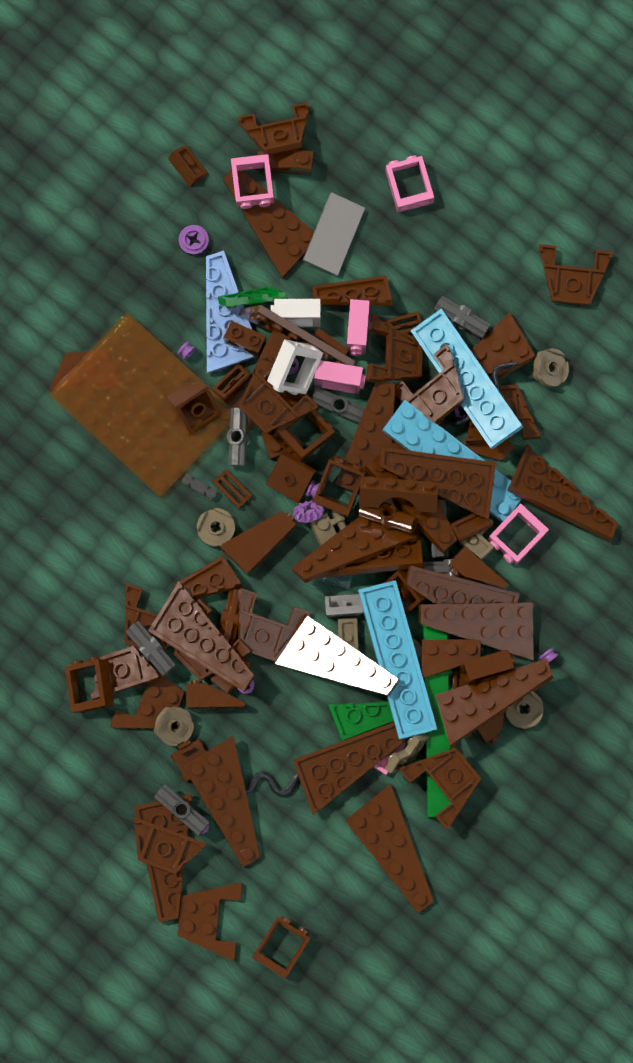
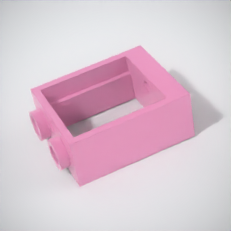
(249, 163)
(412, 201)
(357, 327)
(339, 377)
(531, 521)

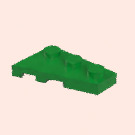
(251, 296)
(360, 717)

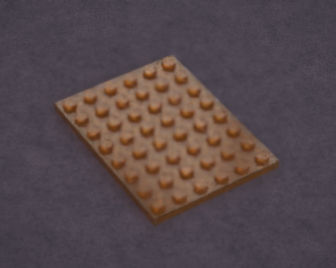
(123, 403)

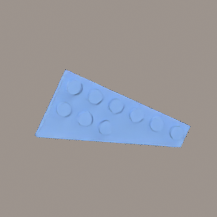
(218, 318)

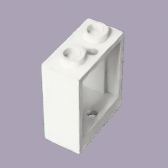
(298, 311)
(283, 364)

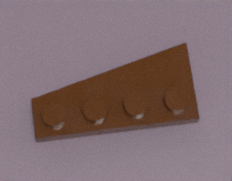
(373, 289)

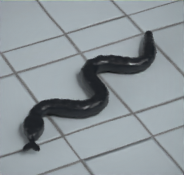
(456, 422)
(272, 784)

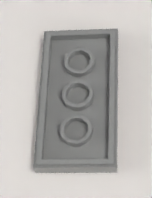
(333, 234)

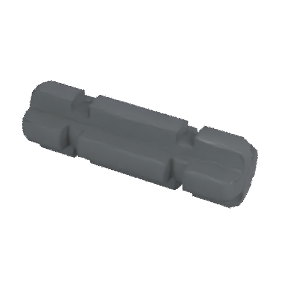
(199, 486)

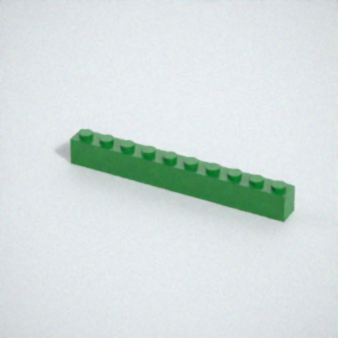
(437, 739)

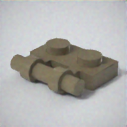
(323, 527)

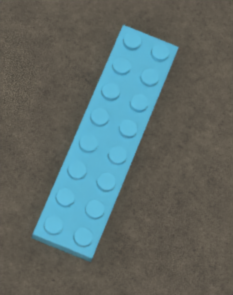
(483, 400)
(420, 434)
(398, 656)

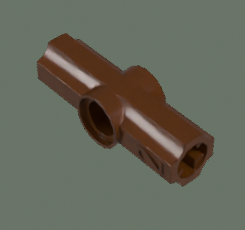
(390, 517)
(230, 617)

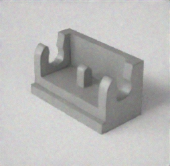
(343, 606)

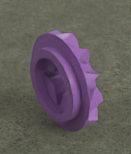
(190, 232)
(313, 512)

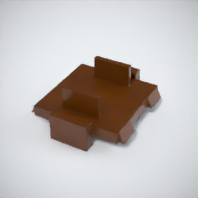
(186, 753)

